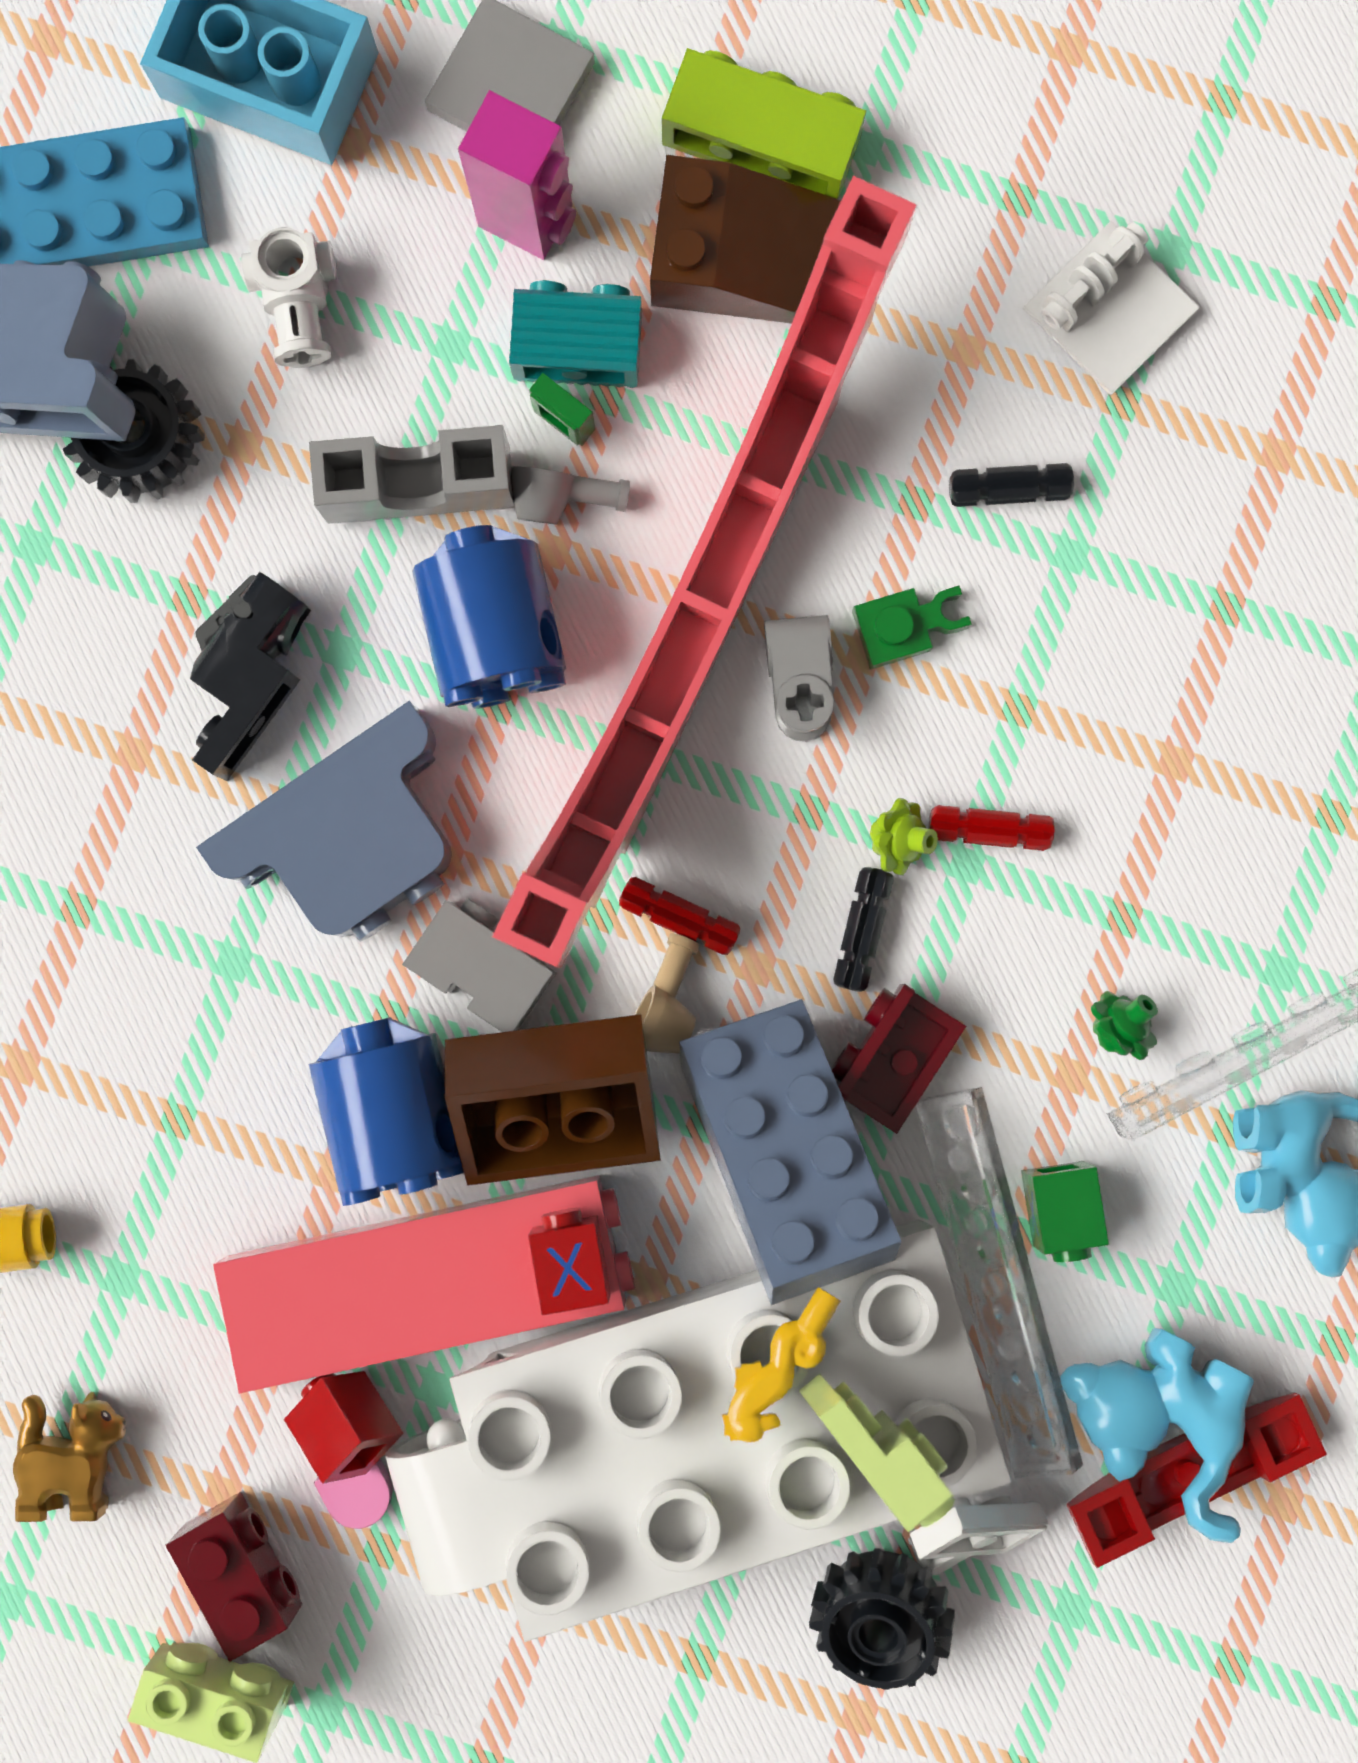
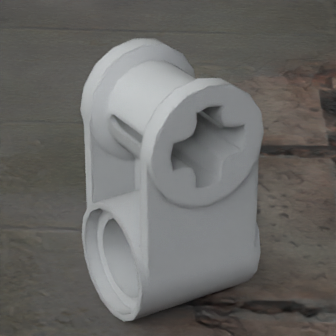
(800, 666)

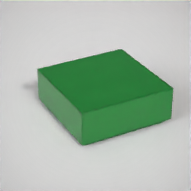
(561, 410)

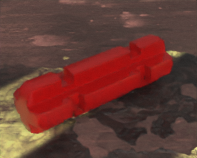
(992, 827)
(679, 915)

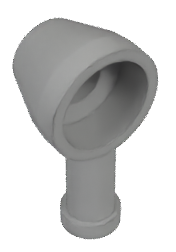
(543, 493)

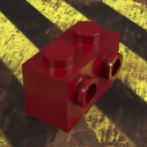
(235, 1576)

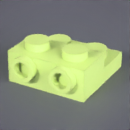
(891, 1457)
(209, 1700)

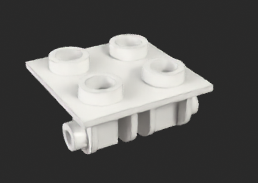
(1111, 306)

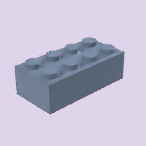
(788, 1152)

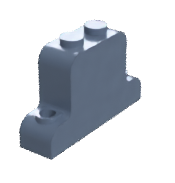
(59, 352)
(345, 832)

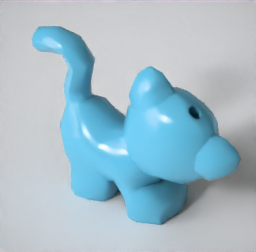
(1316, 1194)
(1131, 1410)

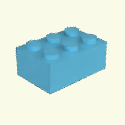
(265, 67)

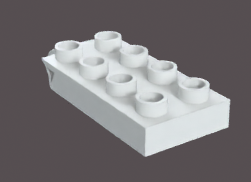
(603, 1460)

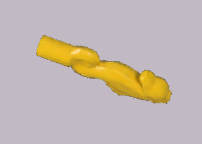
(760, 1386)

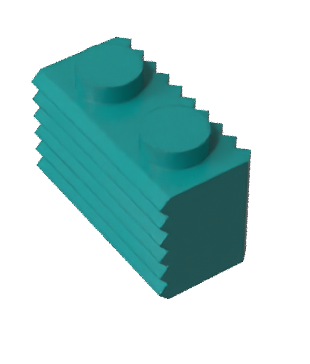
(576, 335)

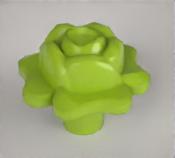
(901, 837)

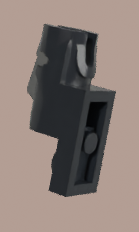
(241, 668)

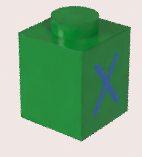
(1065, 1210)

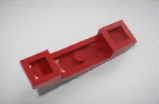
(1122, 1514)

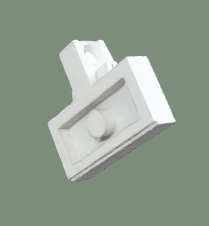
(976, 1530)

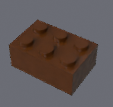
(551, 1100)

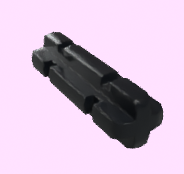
(1011, 484)
(863, 929)

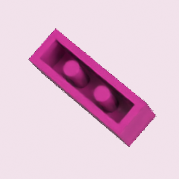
(518, 175)

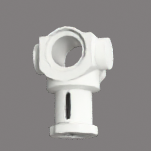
(293, 297)

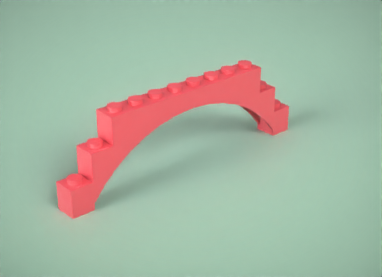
(766, 473)

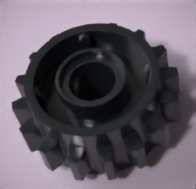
(158, 453)
(882, 1619)

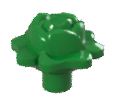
(1125, 1024)

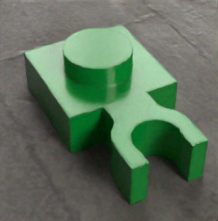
(899, 627)

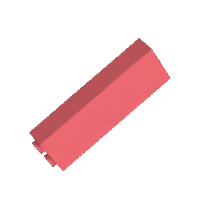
(402, 1286)

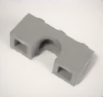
(373, 481)

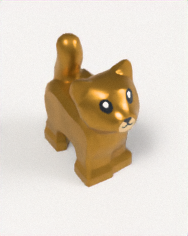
(65, 1466)

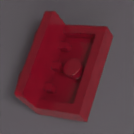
(896, 1056)

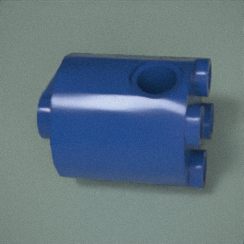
(488, 617)
(385, 1110)

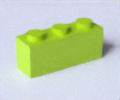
(761, 122)

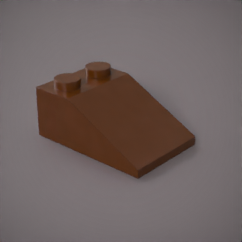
(735, 240)

